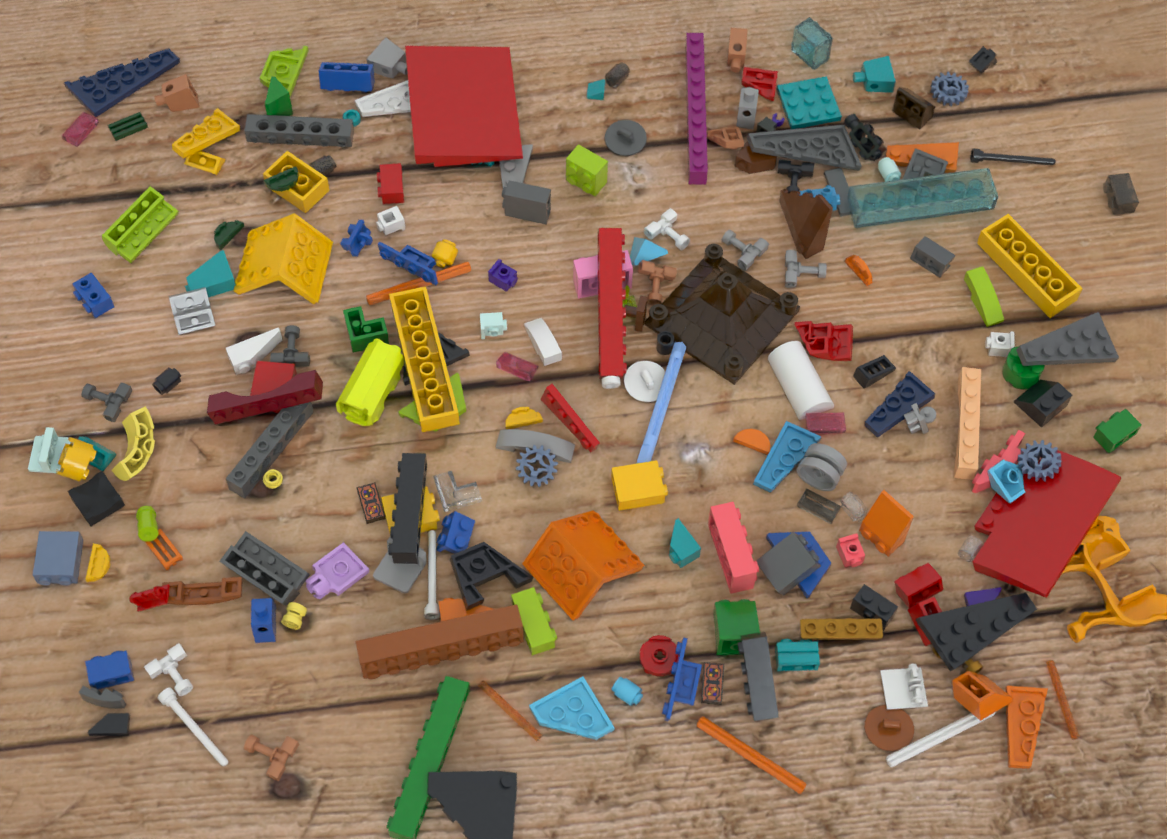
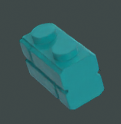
(797, 655)

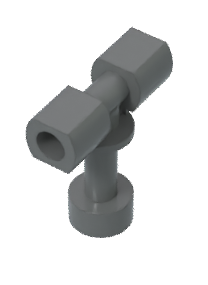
(290, 354)
(112, 400)

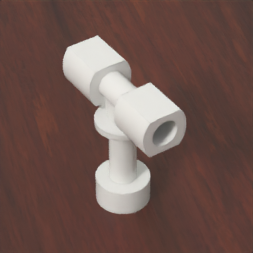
(664, 227)
(168, 666)

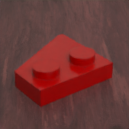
(761, 80)

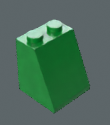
(731, 621)

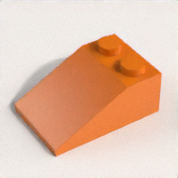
(886, 524)

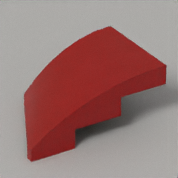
(826, 340)

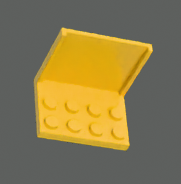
(285, 252)

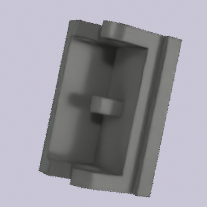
(932, 256)

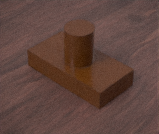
(638, 312)

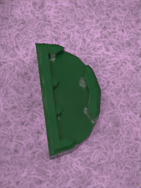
(283, 180)
(226, 232)

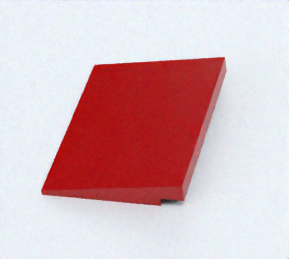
(462, 105)

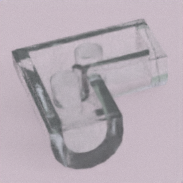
(453, 496)

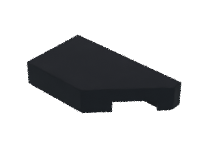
(112, 725)

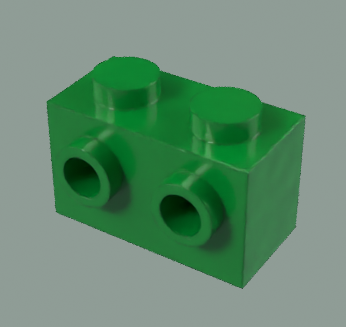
(1117, 430)

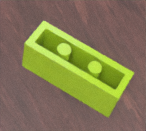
(534, 621)

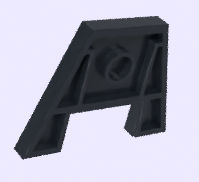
(480, 565)

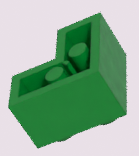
(362, 331)

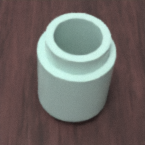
(889, 169)

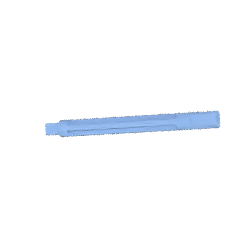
(662, 402)

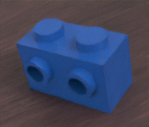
(93, 295)

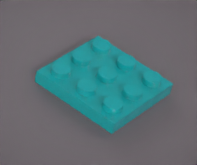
(808, 103)

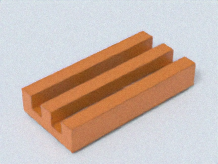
(172, 561)

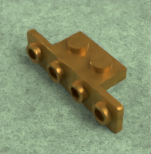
(840, 629)

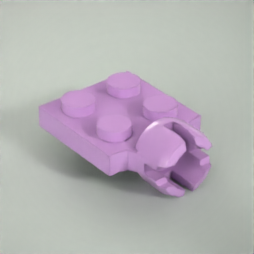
(336, 572)

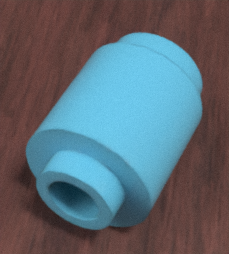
(627, 691)

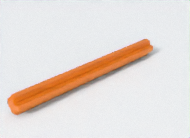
(441, 275)
(751, 755)

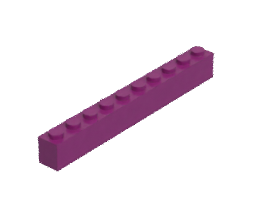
(696, 109)

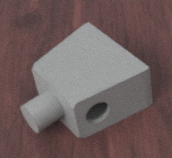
(388, 59)
(748, 102)

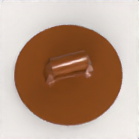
(889, 728)

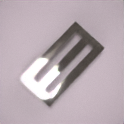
(818, 509)

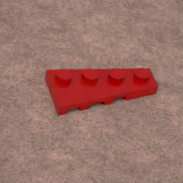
(565, 413)

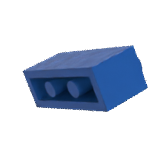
(346, 76)

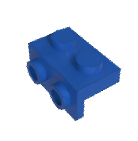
(455, 533)

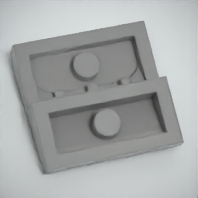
(192, 310)

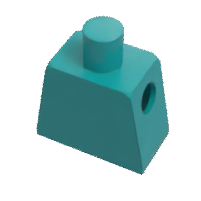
(876, 75)

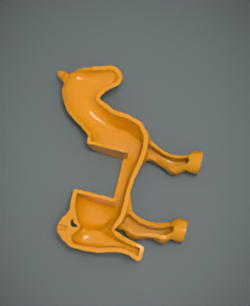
(1101, 551)

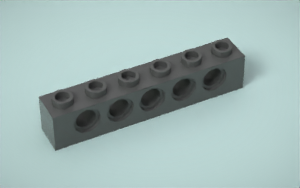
(299, 130)
(267, 448)

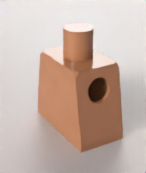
(737, 48)
(178, 94)

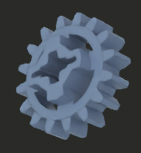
(949, 89)
(1049, 461)
(524, 462)

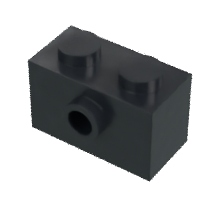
(873, 606)

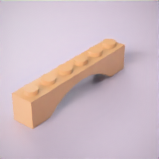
(969, 421)

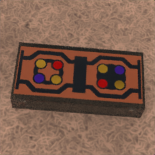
(712, 683)

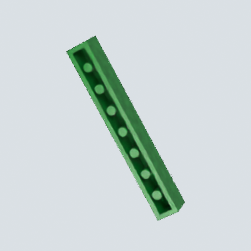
(429, 758)

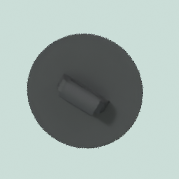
(625, 137)

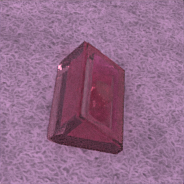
(516, 366)

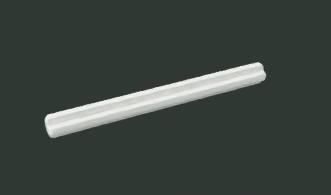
(933, 739)

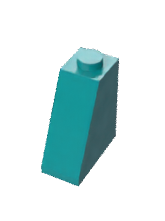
(213, 275)

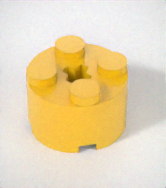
(75, 459)

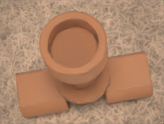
(656, 275)
(277, 756)

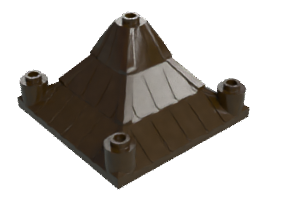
(723, 315)

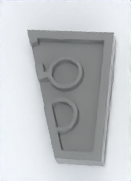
(516, 169)

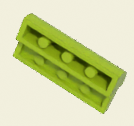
(139, 225)

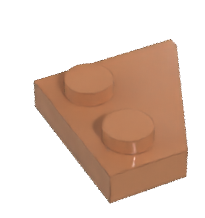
(726, 137)

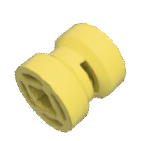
(294, 615)

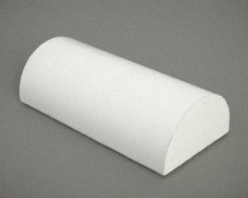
(799, 379)

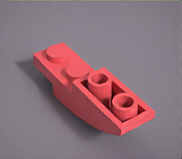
(1010, 454)

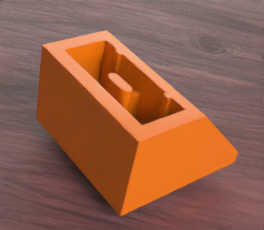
(979, 694)

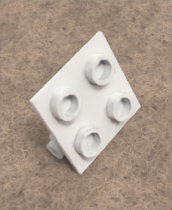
(904, 688)

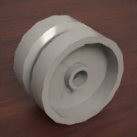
(822, 467)

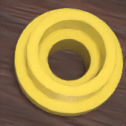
(272, 474)

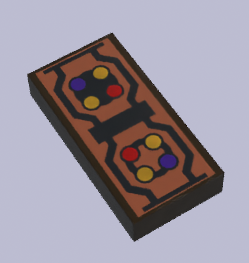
(370, 503)

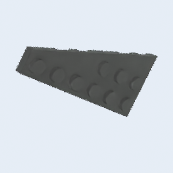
(818, 145)
(1073, 344)

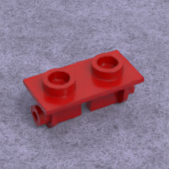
(150, 598)

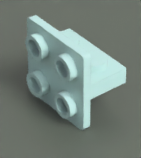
(47, 452)

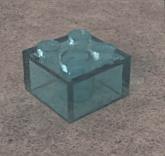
(811, 43)

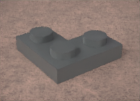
(924, 163)

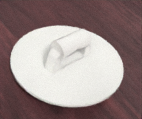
(644, 380)

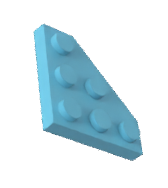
(573, 711)

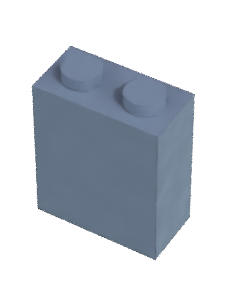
(58, 557)

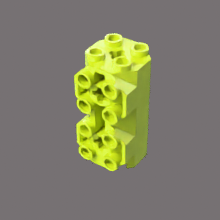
(371, 383)

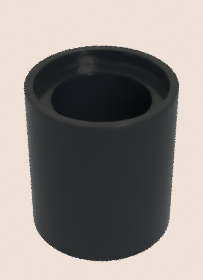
(665, 336)

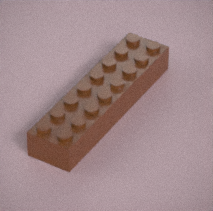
(440, 642)

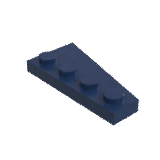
(898, 404)

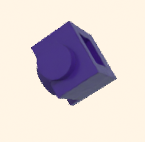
(502, 275)

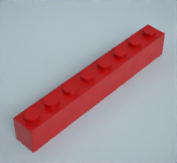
(611, 302)

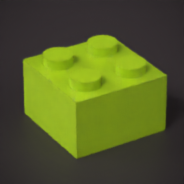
(586, 170)

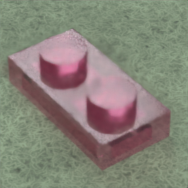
(80, 129)
(825, 423)

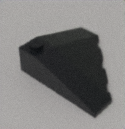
(477, 800)

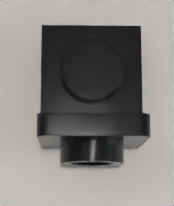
(983, 59)

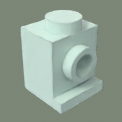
(492, 324)

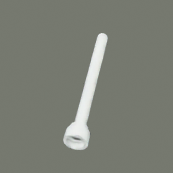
(432, 610)
(168, 698)

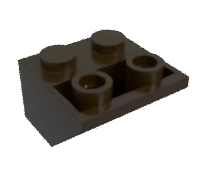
(912, 107)

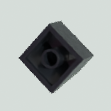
(1043, 401)

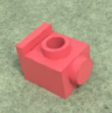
(847, 556)

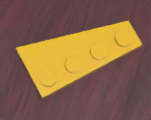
(207, 133)

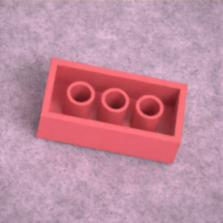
(732, 547)

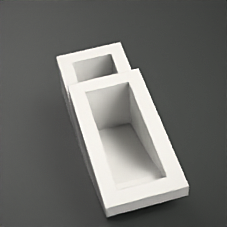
(543, 341)

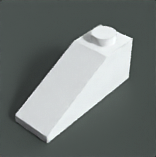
(245, 354)

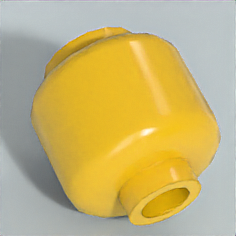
(444, 253)

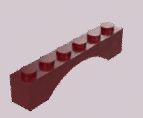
(299, 390)

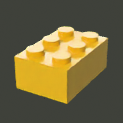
(310, 184)

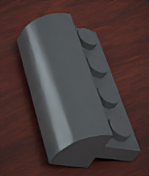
(265, 568)

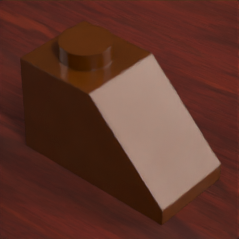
(754, 162)

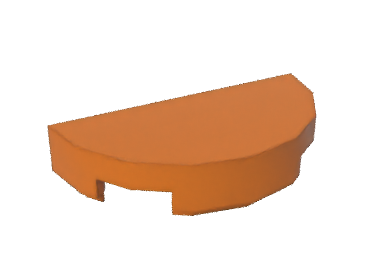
(859, 268)
(753, 439)

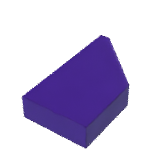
(981, 596)

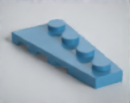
(784, 455)

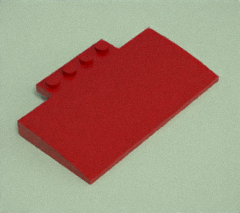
(1044, 526)

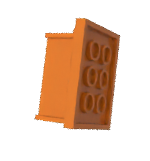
(577, 559)

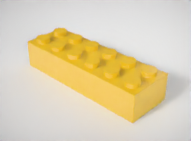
(1029, 265)

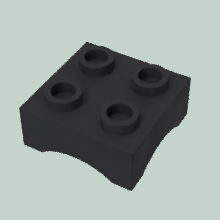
(96, 498)

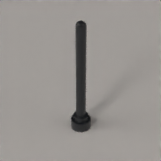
(978, 155)

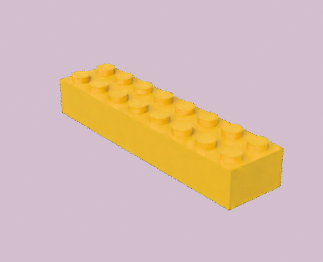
(424, 359)

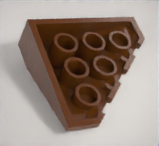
(807, 220)

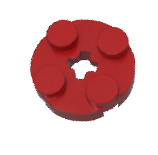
(650, 648)

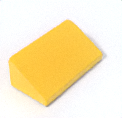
(205, 162)

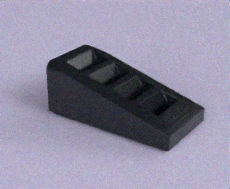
(862, 373)

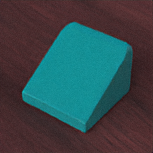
(596, 90)

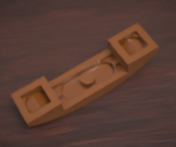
(204, 593)

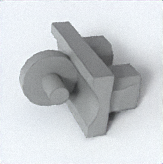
(917, 420)

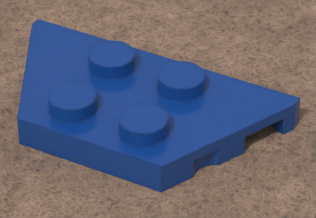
(808, 584)

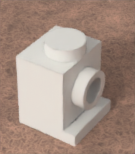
(390, 221)
(1000, 343)

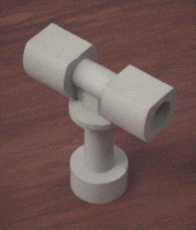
(749, 251)
(794, 269)

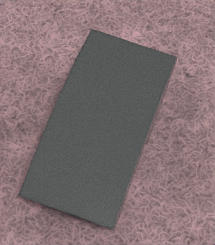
(105, 699)

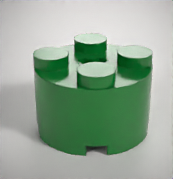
(1020, 376)

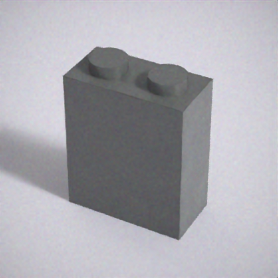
(527, 202)
(789, 563)

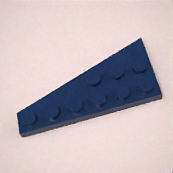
(118, 82)

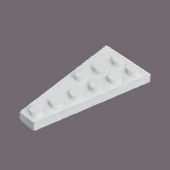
(386, 101)

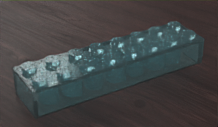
(922, 197)

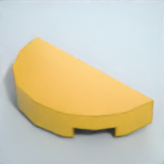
(522, 417)
(98, 563)

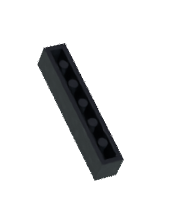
(409, 508)

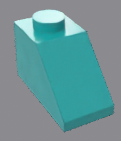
(683, 546)

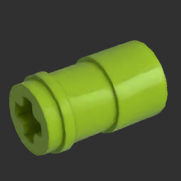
(147, 523)

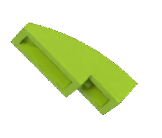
(984, 296)

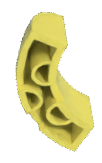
(140, 444)

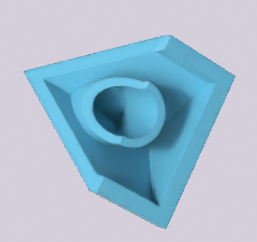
(645, 250)
(1007, 480)

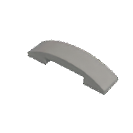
(520, 439)

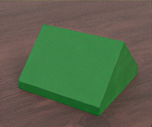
(278, 99)

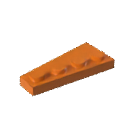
(947, 151)
(1023, 723)

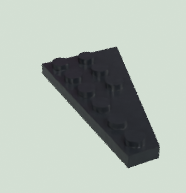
(969, 629)

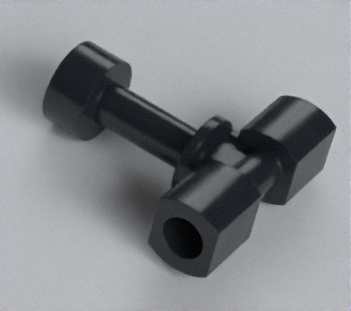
(795, 172)

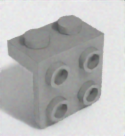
(399, 576)

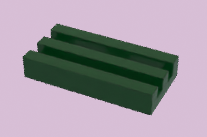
(126, 125)

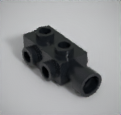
(871, 146)

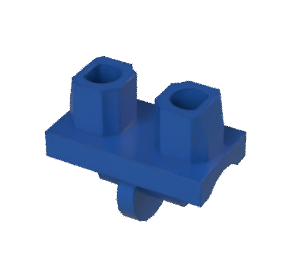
(358, 238)

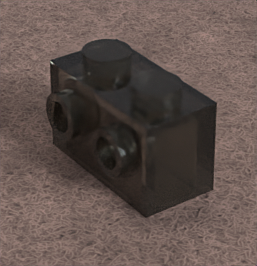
(1120, 193)

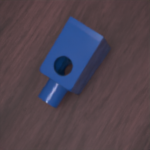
(263, 615)

